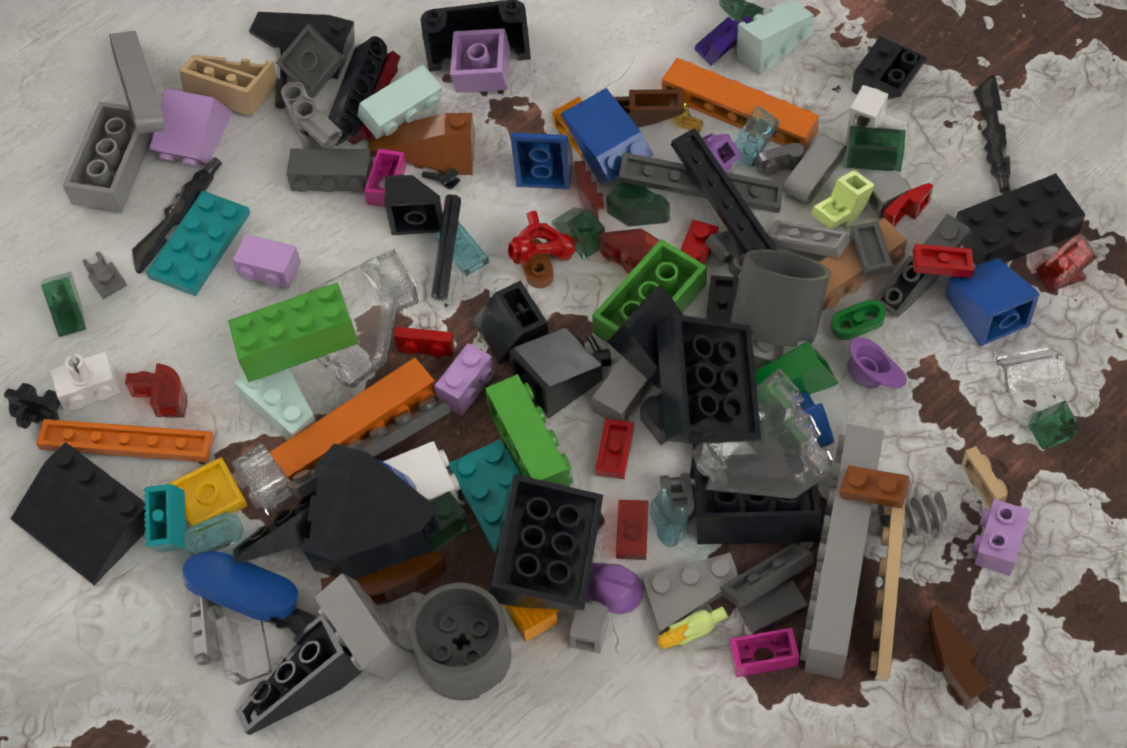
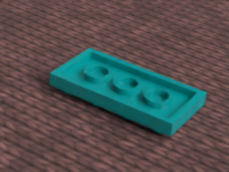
(198, 243)
(484, 485)

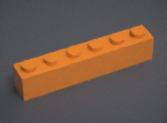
(734, 102)
(355, 419)

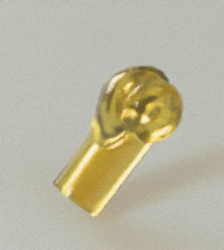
(687, 121)

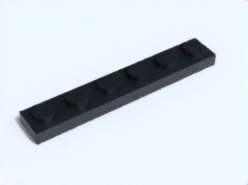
(721, 192)

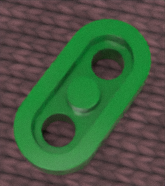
(856, 319)

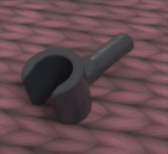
(448, 180)
(604, 354)

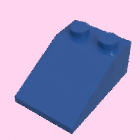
(604, 133)
(542, 160)

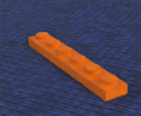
(126, 440)

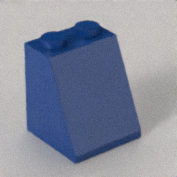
(992, 301)

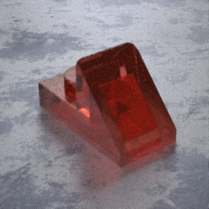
(1067, 264)

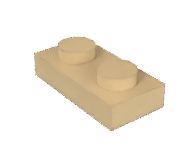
(981, 474)

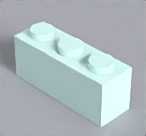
(400, 102)

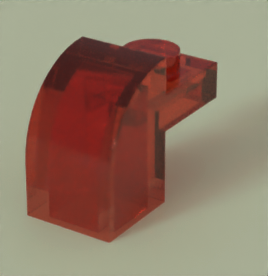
(163, 387)

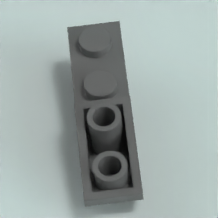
(908, 286)

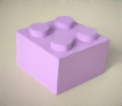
(480, 60)

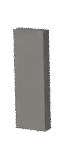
(809, 238)

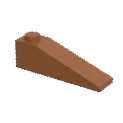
(433, 142)

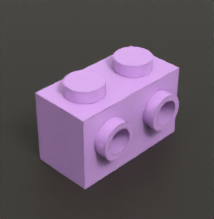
(266, 261)
(465, 379)
(1001, 537)

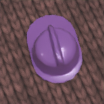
(872, 366)
(614, 587)

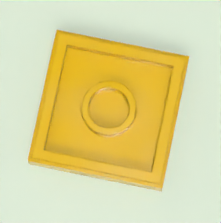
(210, 492)

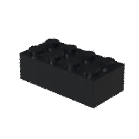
(1021, 221)

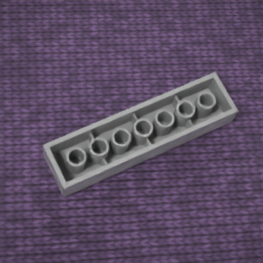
(839, 559)

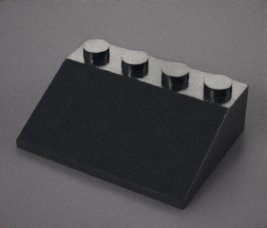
(707, 381)
(81, 514)
(755, 518)
(545, 545)

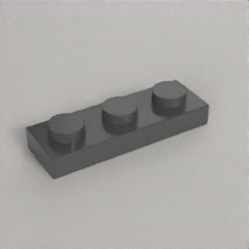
(767, 575)

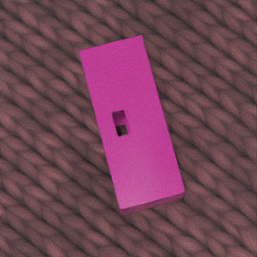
(385, 164)
(779, 642)

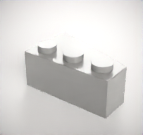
(362, 628)

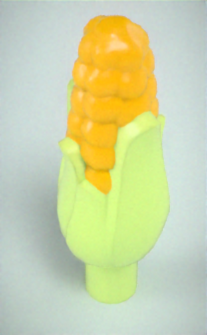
(691, 628)

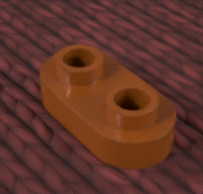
(537, 262)

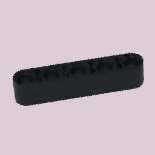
(357, 86)

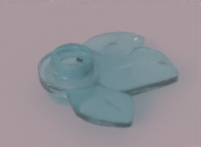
(668, 518)

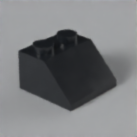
(411, 206)

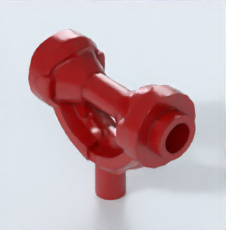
(558, 245)

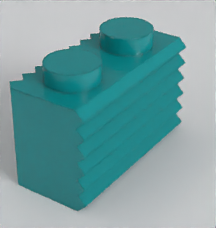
(164, 517)

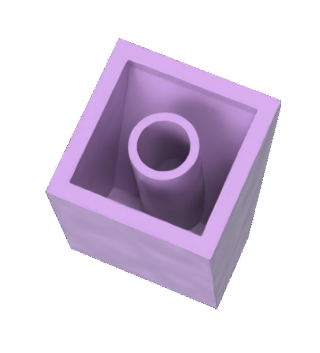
(190, 127)

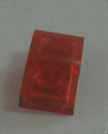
(587, 189)

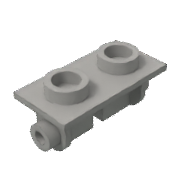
(204, 622)

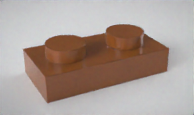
(874, 486)

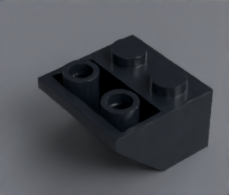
(888, 68)
(510, 321)

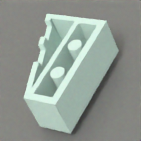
(773, 35)
(277, 402)

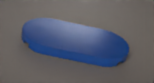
(240, 586)

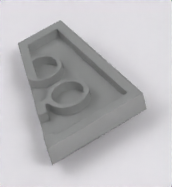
(686, 588)

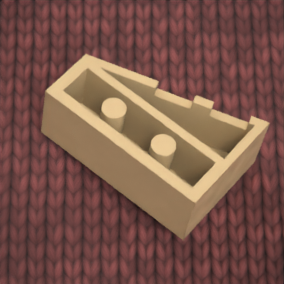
(235, 84)

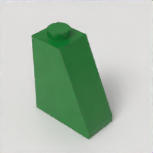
(803, 367)

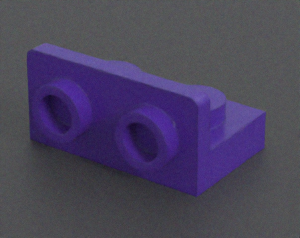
(719, 40)

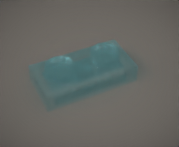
(755, 135)
(467, 252)

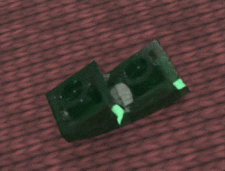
(740, 8)

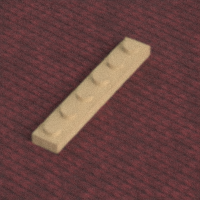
(887, 597)

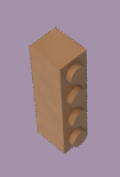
(847, 272)

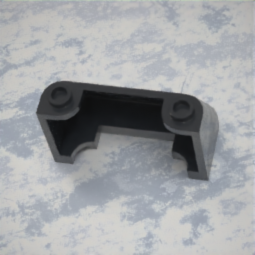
(440, 23)

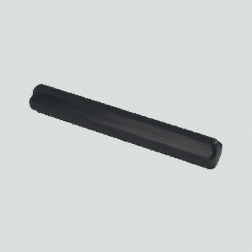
(446, 247)

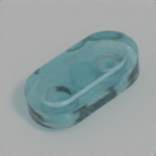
(213, 534)

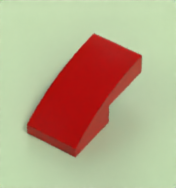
(909, 204)

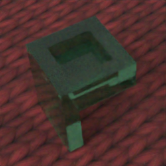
(1053, 425)

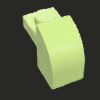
(846, 201)

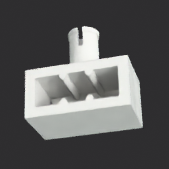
(870, 111)
(85, 381)

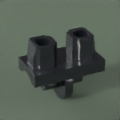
(29, 407)

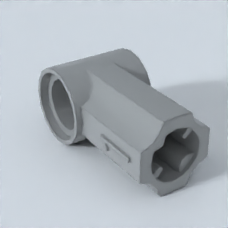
(316, 123)

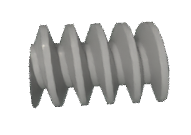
(919, 514)

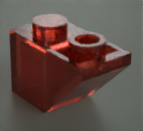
(626, 246)

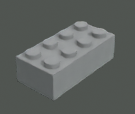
(107, 160)

